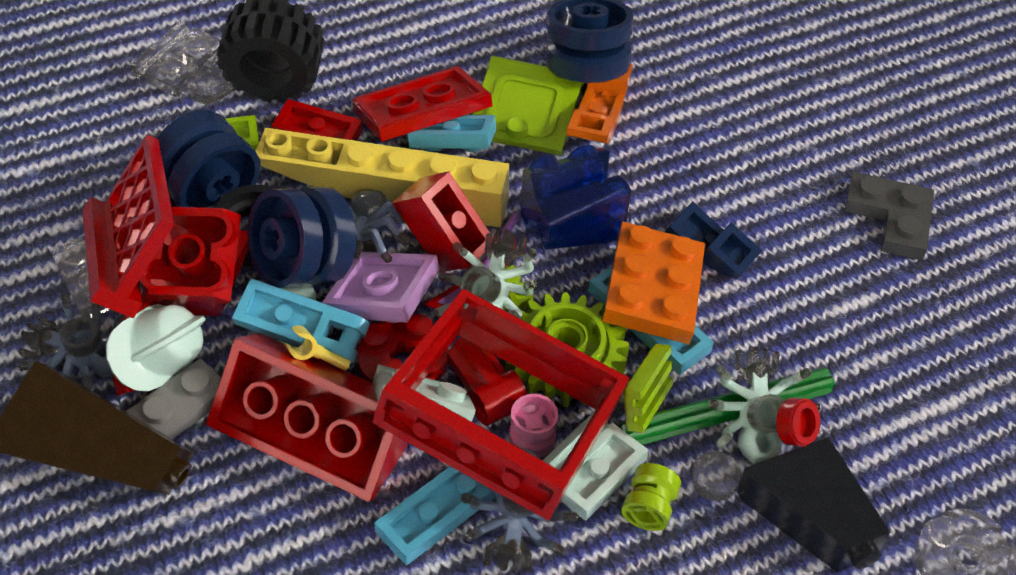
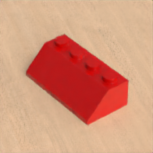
(305, 415)

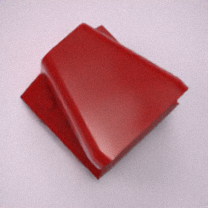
(197, 261)

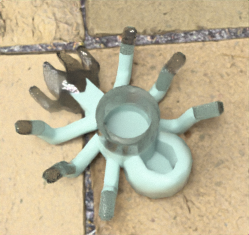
(490, 282)
(758, 415)

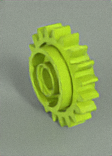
(580, 329)

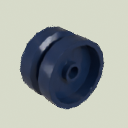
(589, 40)
(205, 159)
(301, 236)

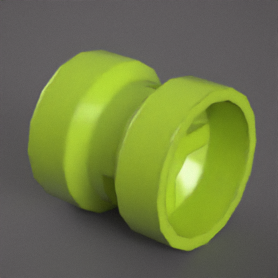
(651, 496)

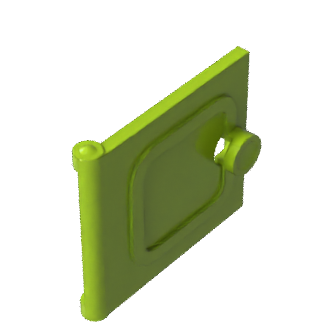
(529, 104)

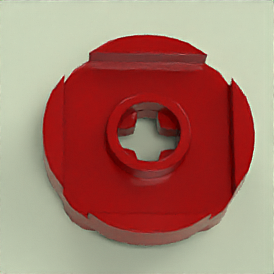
(387, 339)

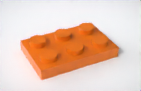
(654, 283)

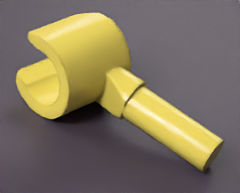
(312, 349)

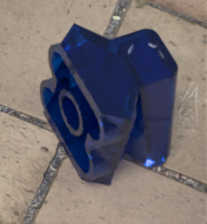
(573, 199)

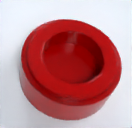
(798, 422)

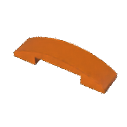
(600, 110)

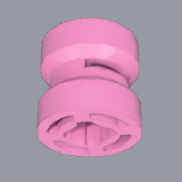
(534, 423)

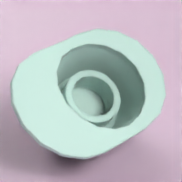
(154, 346)

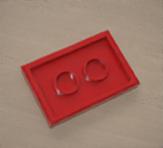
(421, 103)

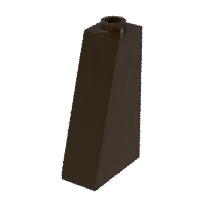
(80, 431)

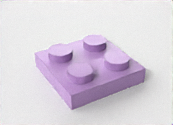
(384, 289)

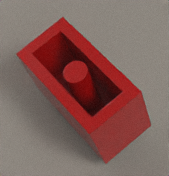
(440, 217)

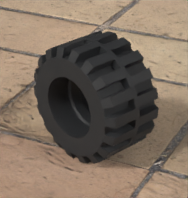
(270, 49)

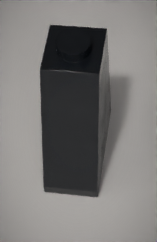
(817, 505)

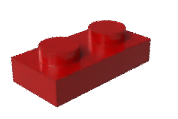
(317, 121)

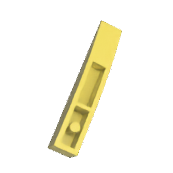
(360, 166)

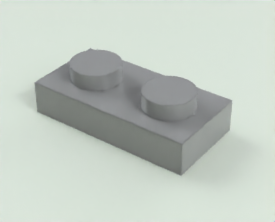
(179, 400)

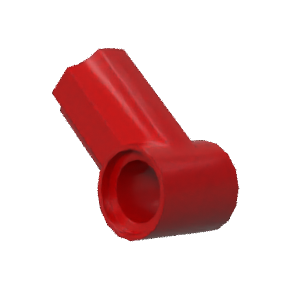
(486, 381)

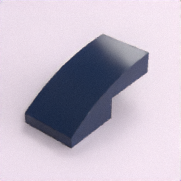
(725, 249)

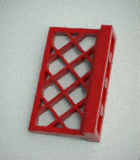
(127, 230)

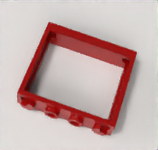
(475, 449)

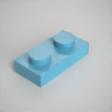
(465, 133)

